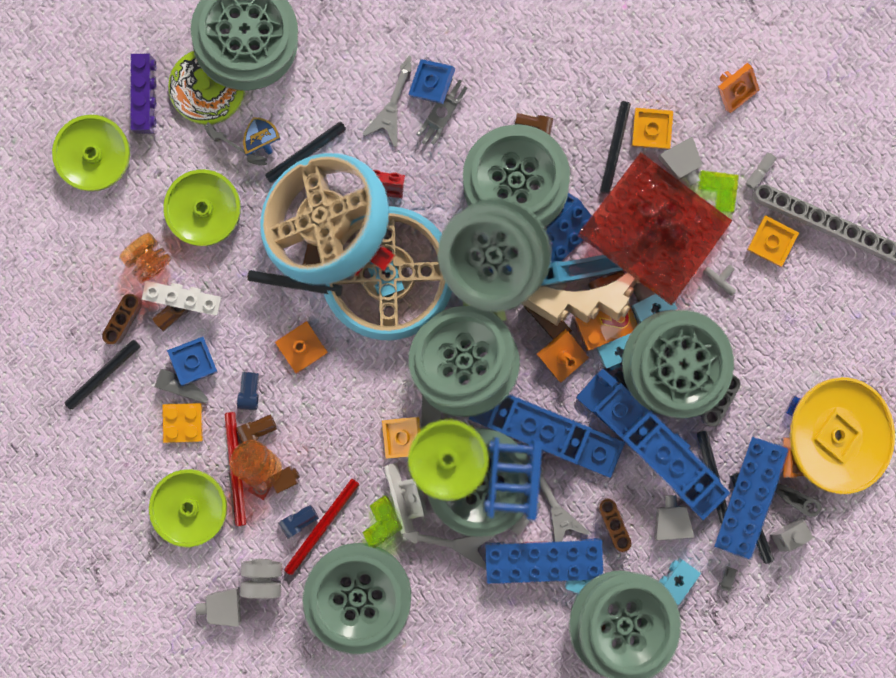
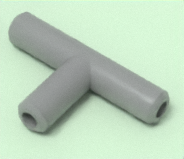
(720, 279)

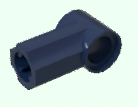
(248, 396)
(294, 523)

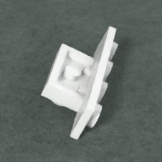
(181, 298)
(406, 497)

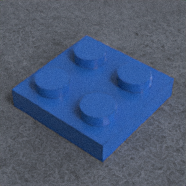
(431, 81)
(192, 361)

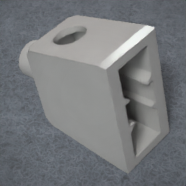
(683, 161)
(672, 521)
(792, 535)
(222, 608)

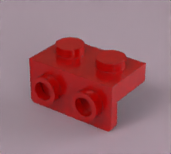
(392, 183)

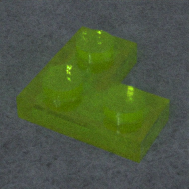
(725, 187)
(386, 524)

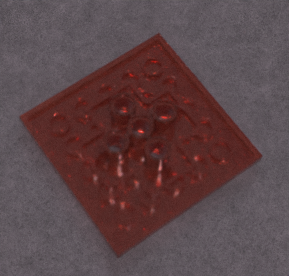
(622, 230)

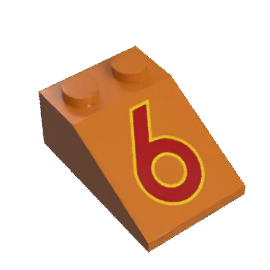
(604, 329)

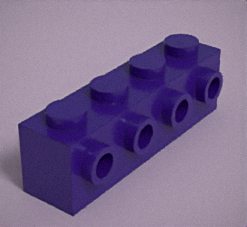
(142, 93)

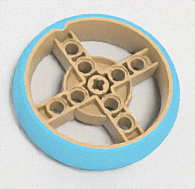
(318, 219)
(389, 326)

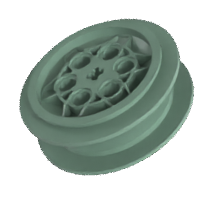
(243, 67)
(525, 148)
(469, 274)
(449, 334)
(645, 358)
(471, 518)
(363, 632)
(653, 640)

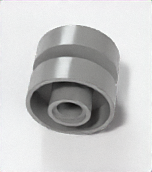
(261, 573)

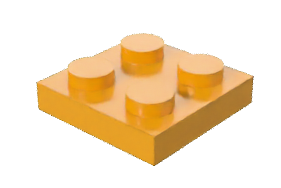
(652, 128)
(772, 241)
(182, 423)
(399, 435)

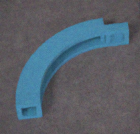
(579, 269)

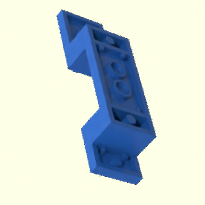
(558, 434)
(662, 451)

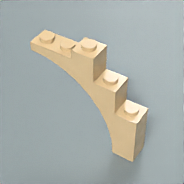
(557, 304)

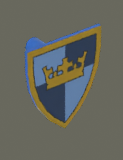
(259, 135)

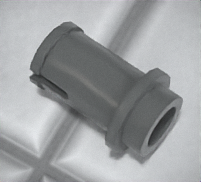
(728, 579)

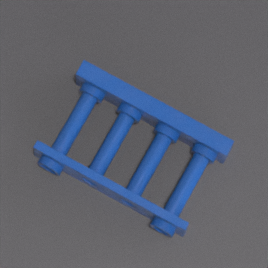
(530, 489)

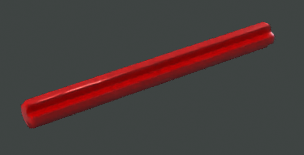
(236, 482)
(321, 527)

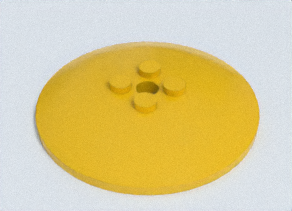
(865, 435)

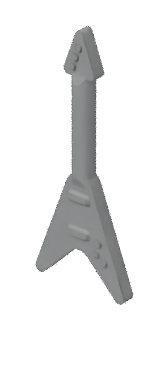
(388, 116)
(561, 518)
(465, 546)

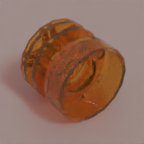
(142, 254)
(255, 464)

